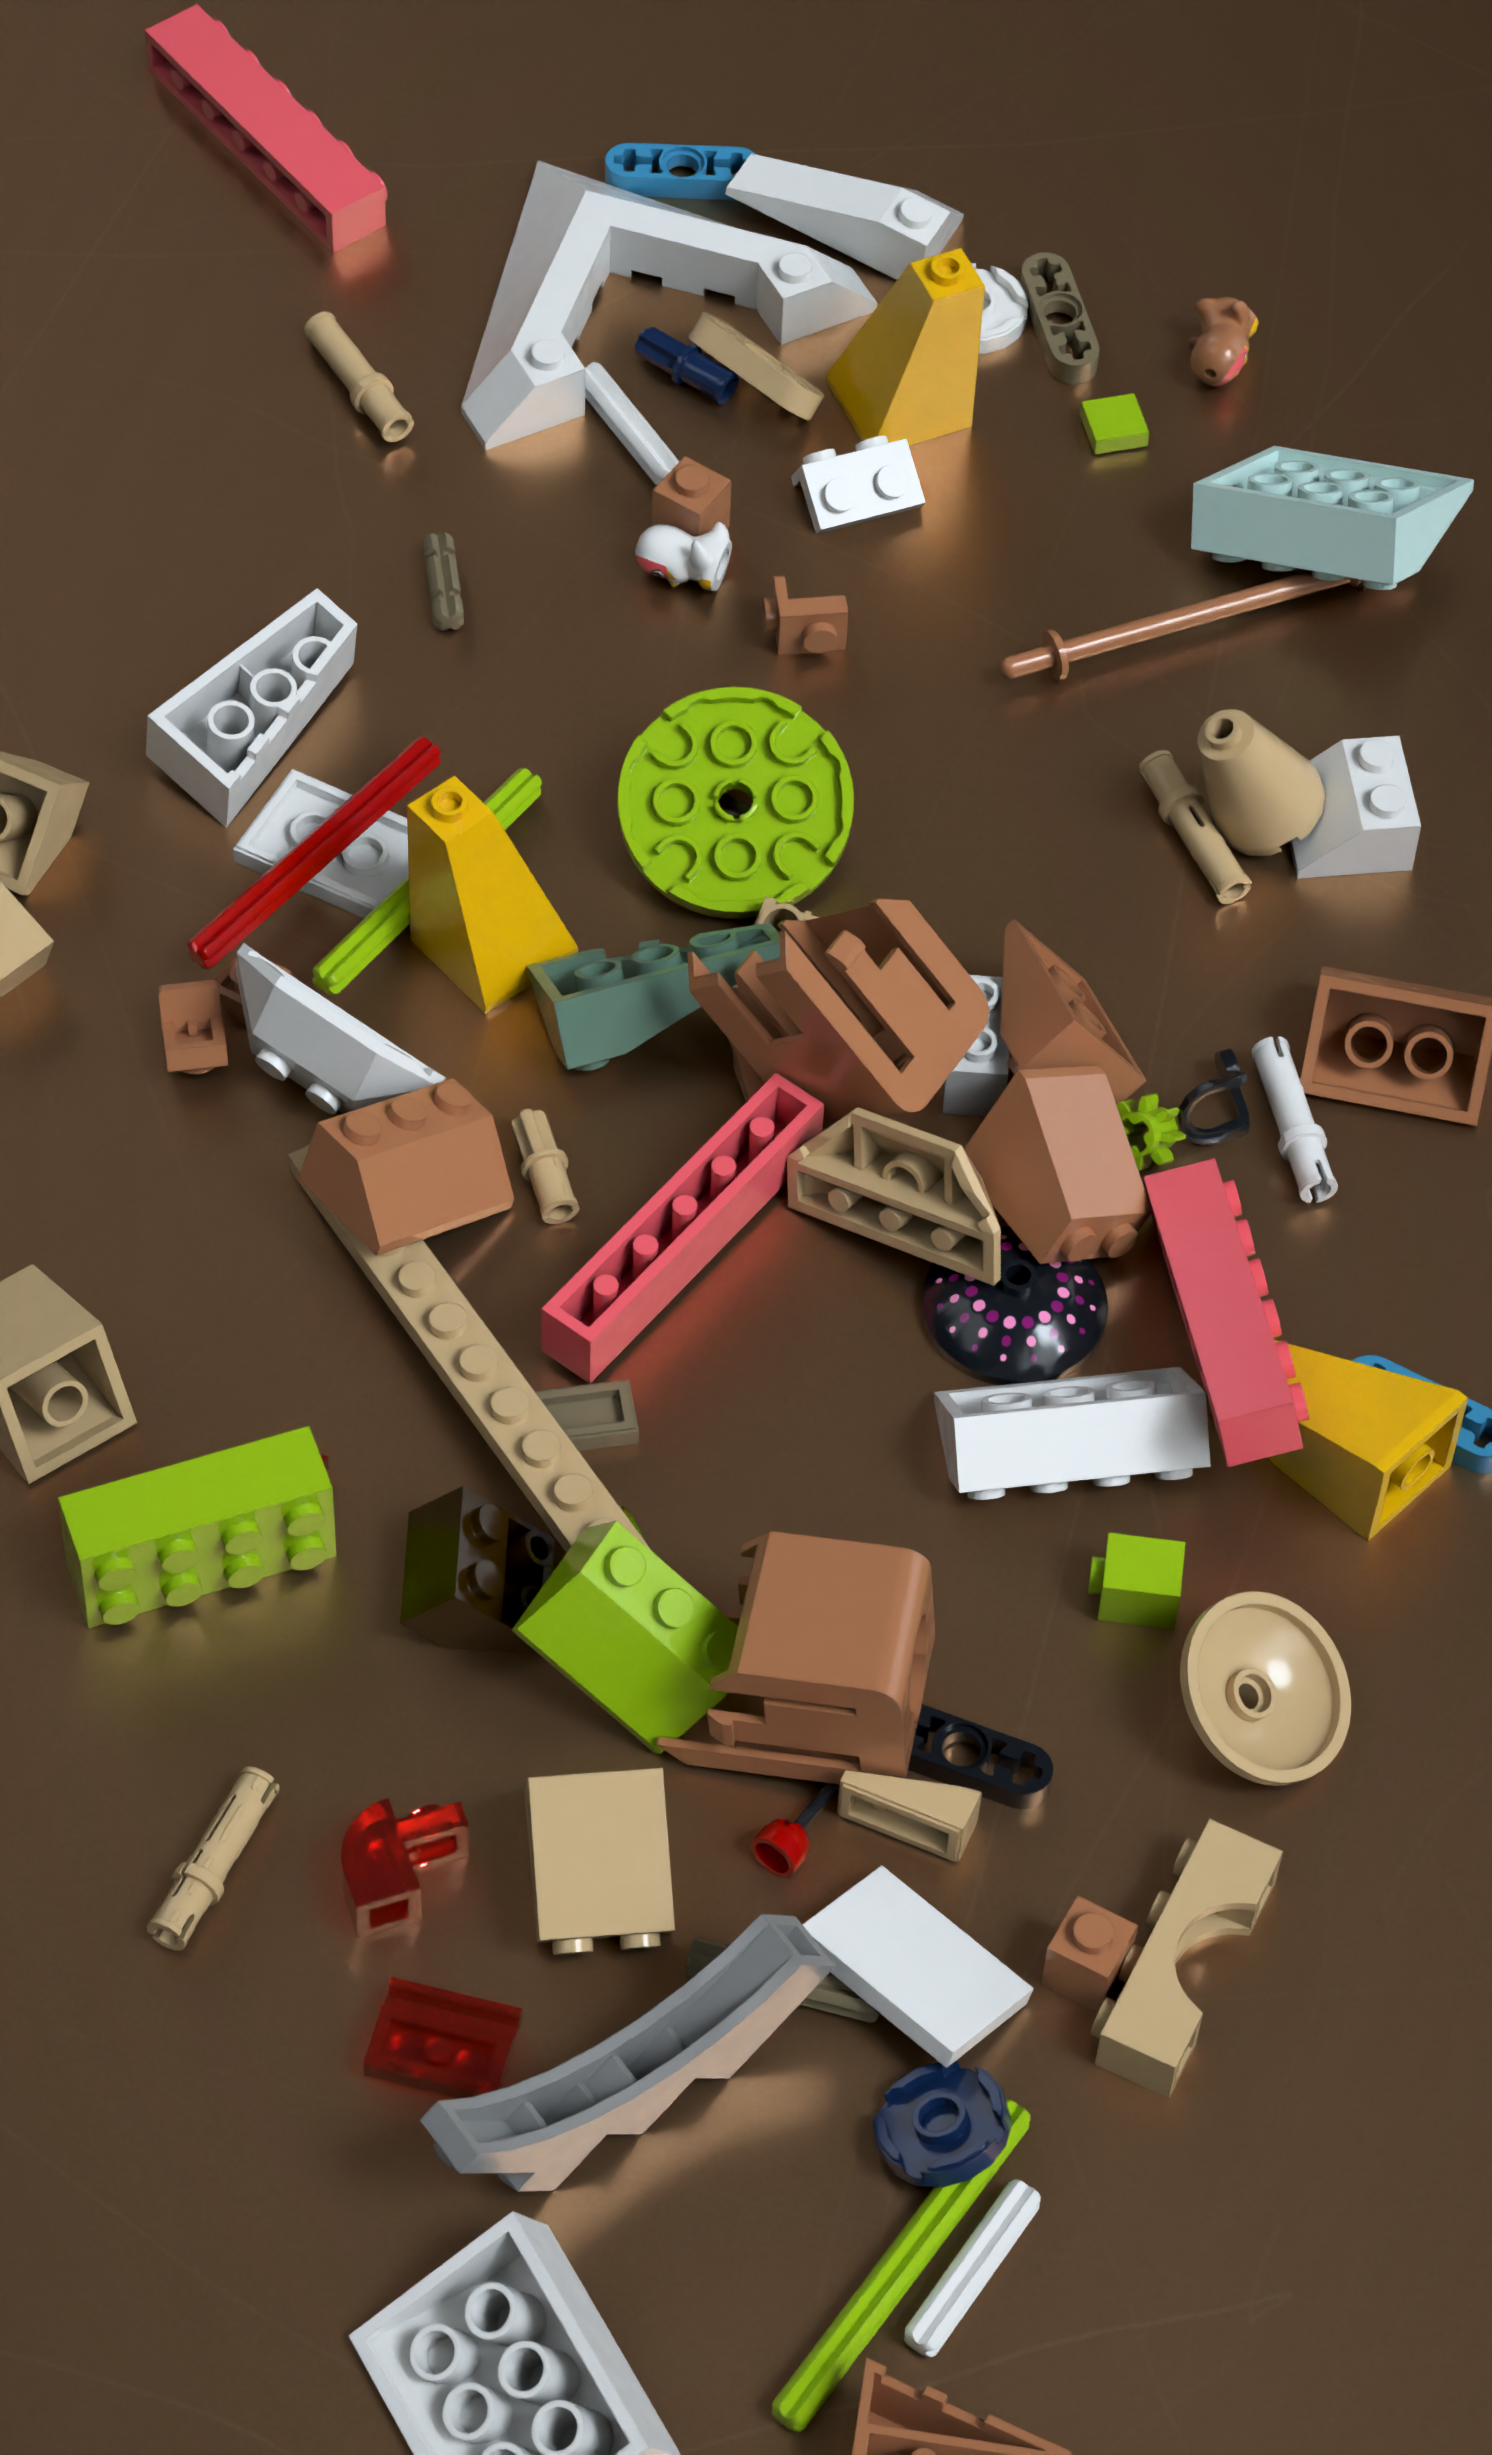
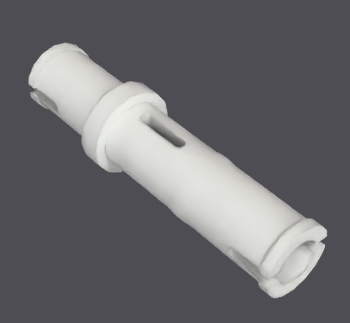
(1301, 1139)

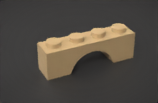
(1218, 1893)

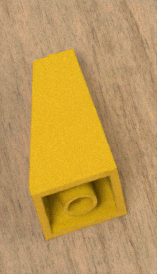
(915, 355)
(475, 898)
(1369, 1437)

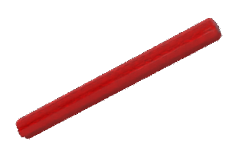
(313, 853)

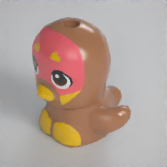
(1224, 342)

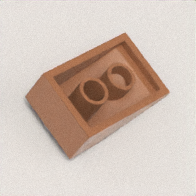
(1055, 1017)

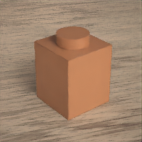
(692, 498)
(1088, 1954)

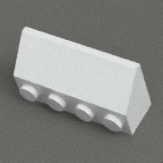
(1073, 1431)

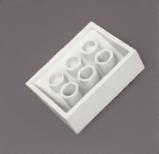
(507, 2357)

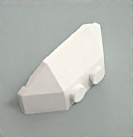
(319, 1043)

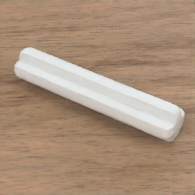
(628, 423)
(972, 2268)

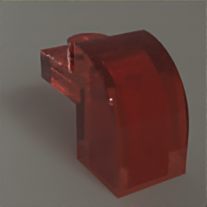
(382, 1860)

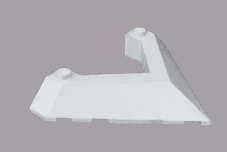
(563, 252)

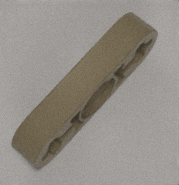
(1055, 337)

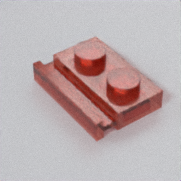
(441, 2040)

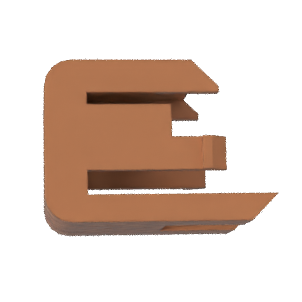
(849, 1004)
(836, 1648)

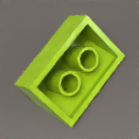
(630, 1634)

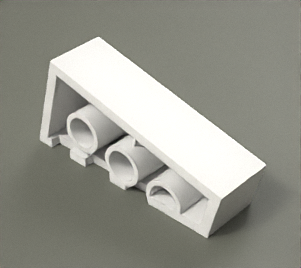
(249, 707)

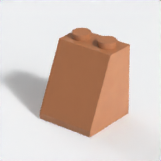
(1061, 1165)

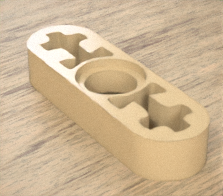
(756, 366)

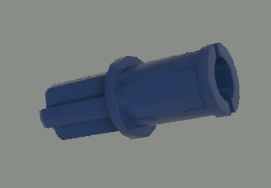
(687, 364)

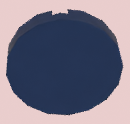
(942, 2124)

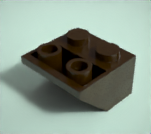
(472, 1572)

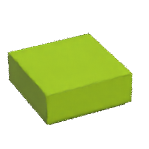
(1114, 423)

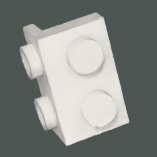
(859, 484)

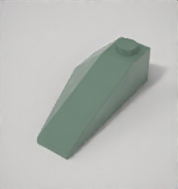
(615, 1004)

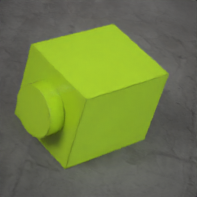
(1138, 1580)

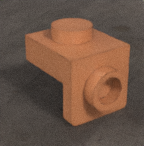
(805, 623)
(192, 1027)

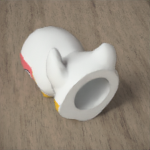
(682, 557)

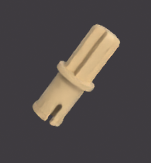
(544, 1166)

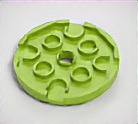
(723, 744)

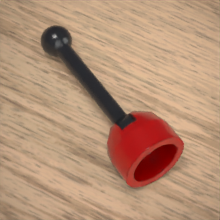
(785, 1844)

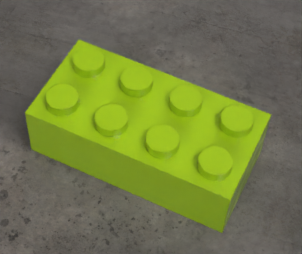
(198, 1527)

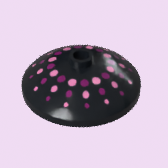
(1012, 1329)

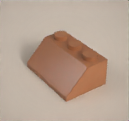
(1398, 1046)
(409, 1166)

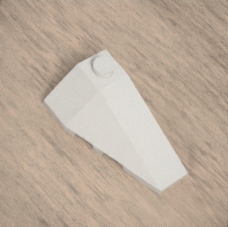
(854, 215)

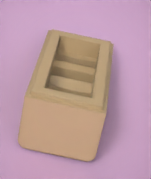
(913, 1811)

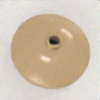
(1289, 1685)

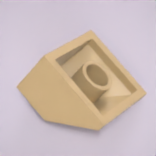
(35, 818)

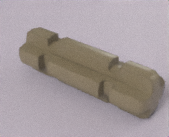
(443, 581)

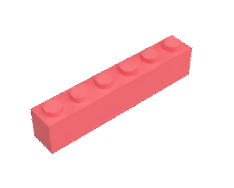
(266, 128)
(678, 1230)
(1224, 1312)

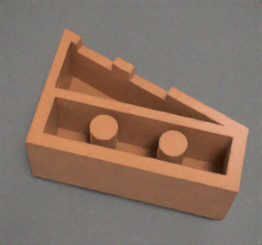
(914, 2422)

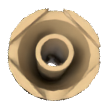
(1257, 784)

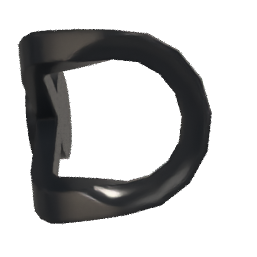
(1229, 1079)

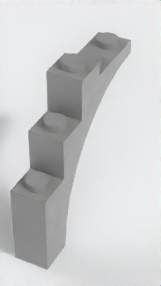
(703, 2030)

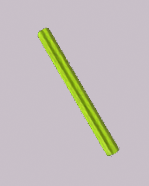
(393, 913)
(884, 2289)

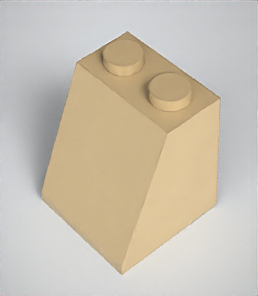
(55, 1377)
(599, 1859)

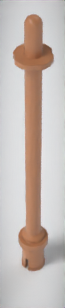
(1057, 654)

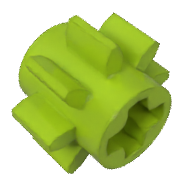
(1162, 1130)

